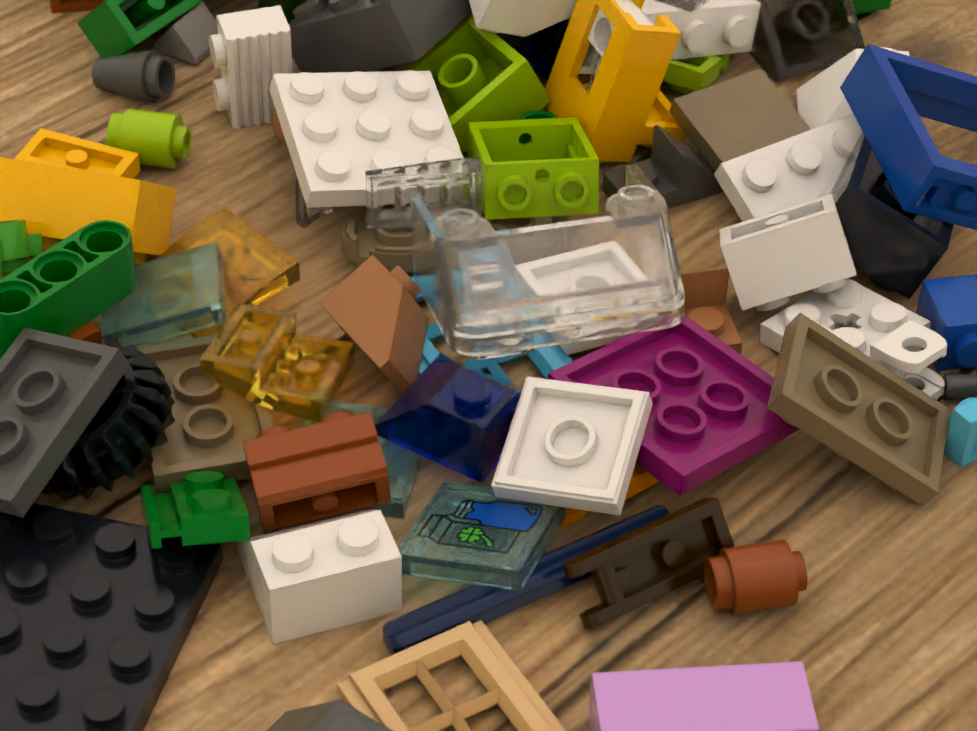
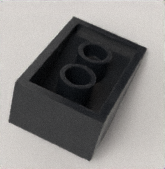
(883, 239)

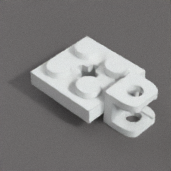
(872, 326)

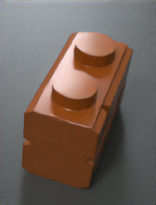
(317, 470)

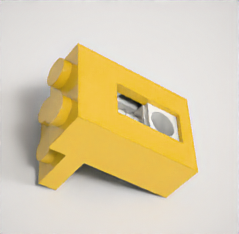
(612, 76)

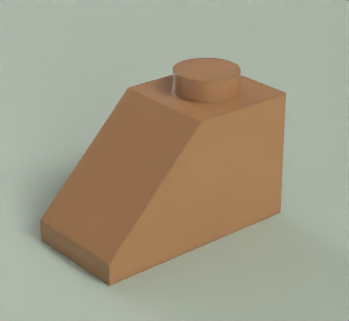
(382, 319)

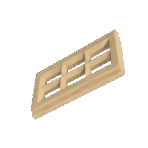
(485, 657)

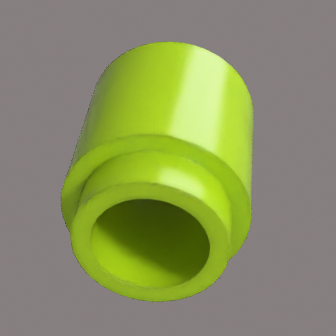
(156, 136)

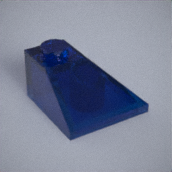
(453, 417)

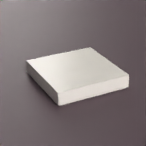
(572, 445)

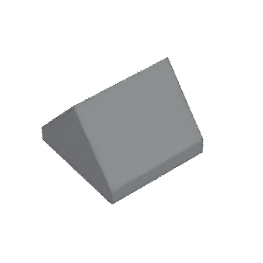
(189, 36)

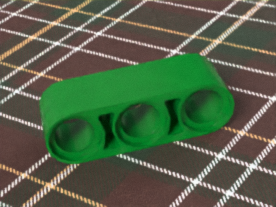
(68, 282)

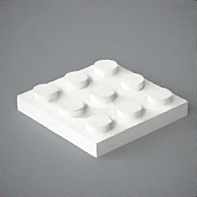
(358, 124)

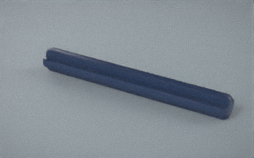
(489, 603)

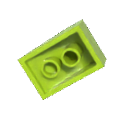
(480, 78)

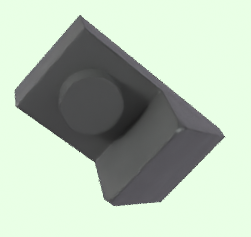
(673, 170)

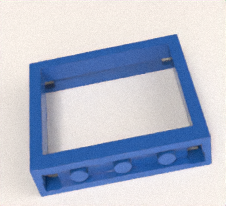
(887, 98)

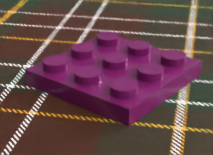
(703, 395)

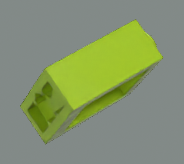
(537, 178)

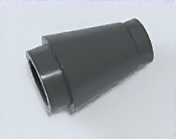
(137, 75)

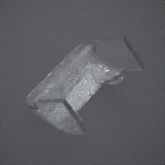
(549, 279)

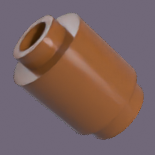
(755, 577)

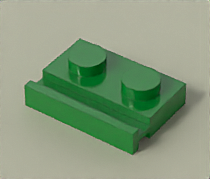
(197, 511)

